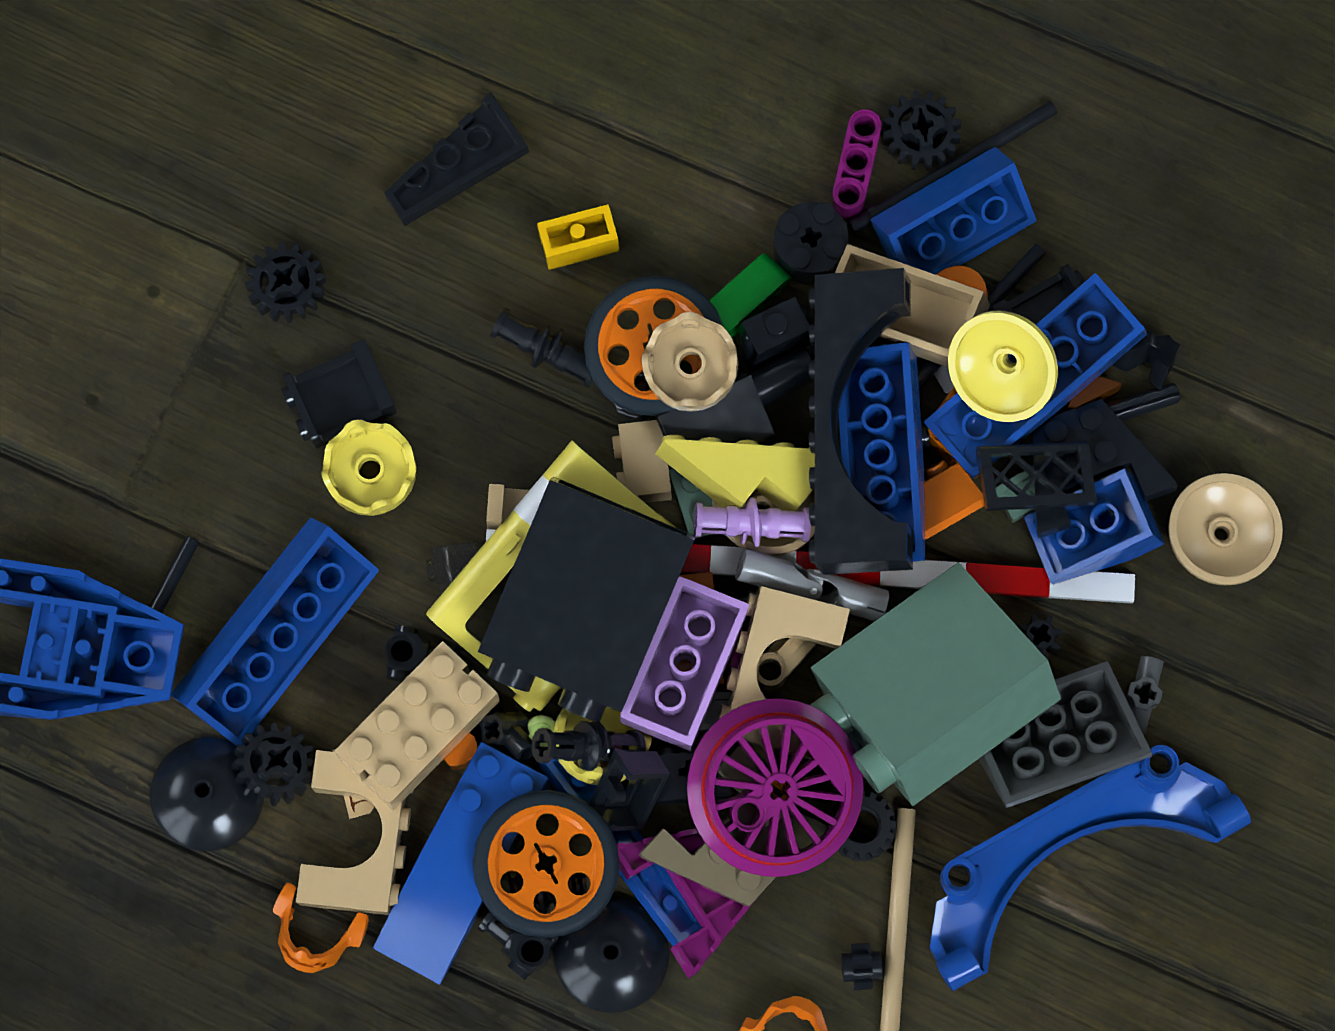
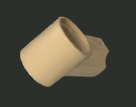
(786, 655)

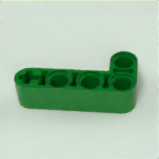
(748, 295)

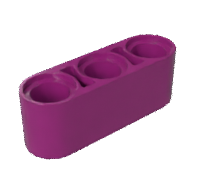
(859, 148)

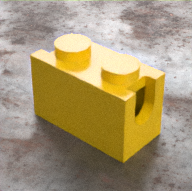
(578, 237)

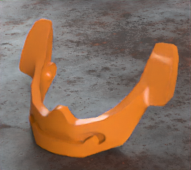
(301, 958)
(802, 1007)

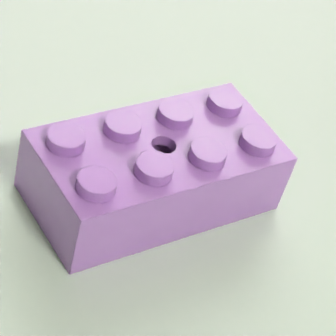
(697, 628)

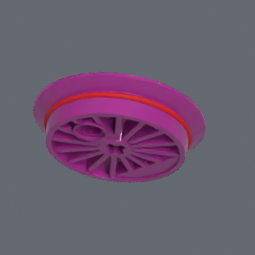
(829, 750)

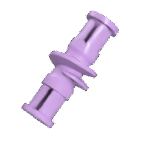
(751, 521)

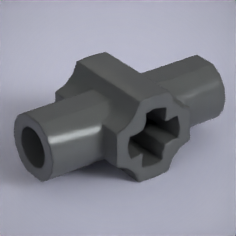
(1146, 677)

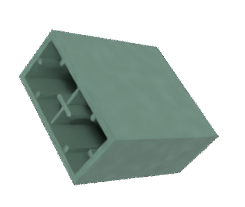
(934, 685)

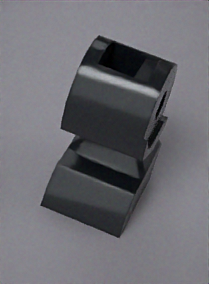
(1153, 349)

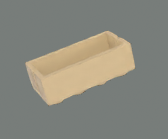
(937, 306)
(417, 725)

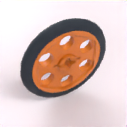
(605, 333)
(571, 910)

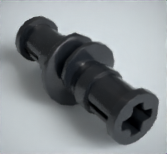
(542, 346)
(585, 743)

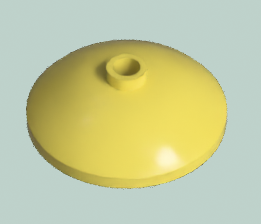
(989, 379)

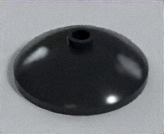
(208, 821)
(619, 982)

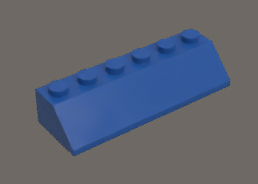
(275, 631)

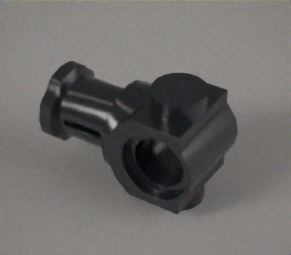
(420, 647)
(514, 944)

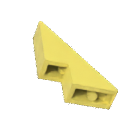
(736, 469)

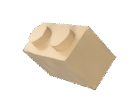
(643, 470)

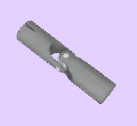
(786, 576)

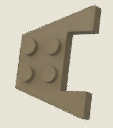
(705, 865)

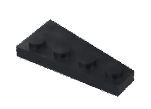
(467, 156)

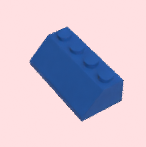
(957, 215)

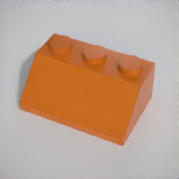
(948, 496)

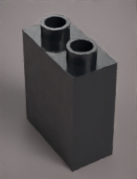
(584, 599)

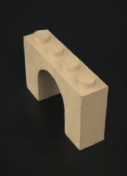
(772, 618)
(368, 885)

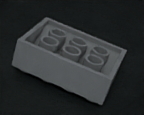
(1070, 741)

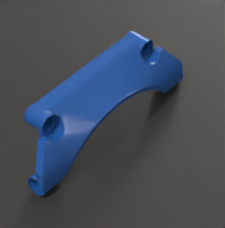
(1125, 797)

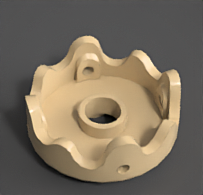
(690, 336)

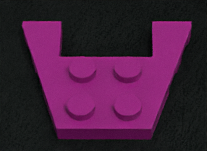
(713, 911)

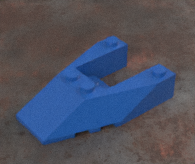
(84, 646)

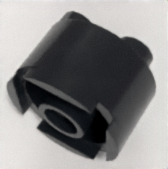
(815, 223)

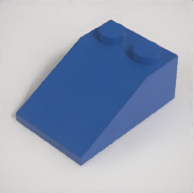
(1099, 534)

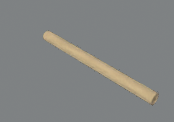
(897, 920)

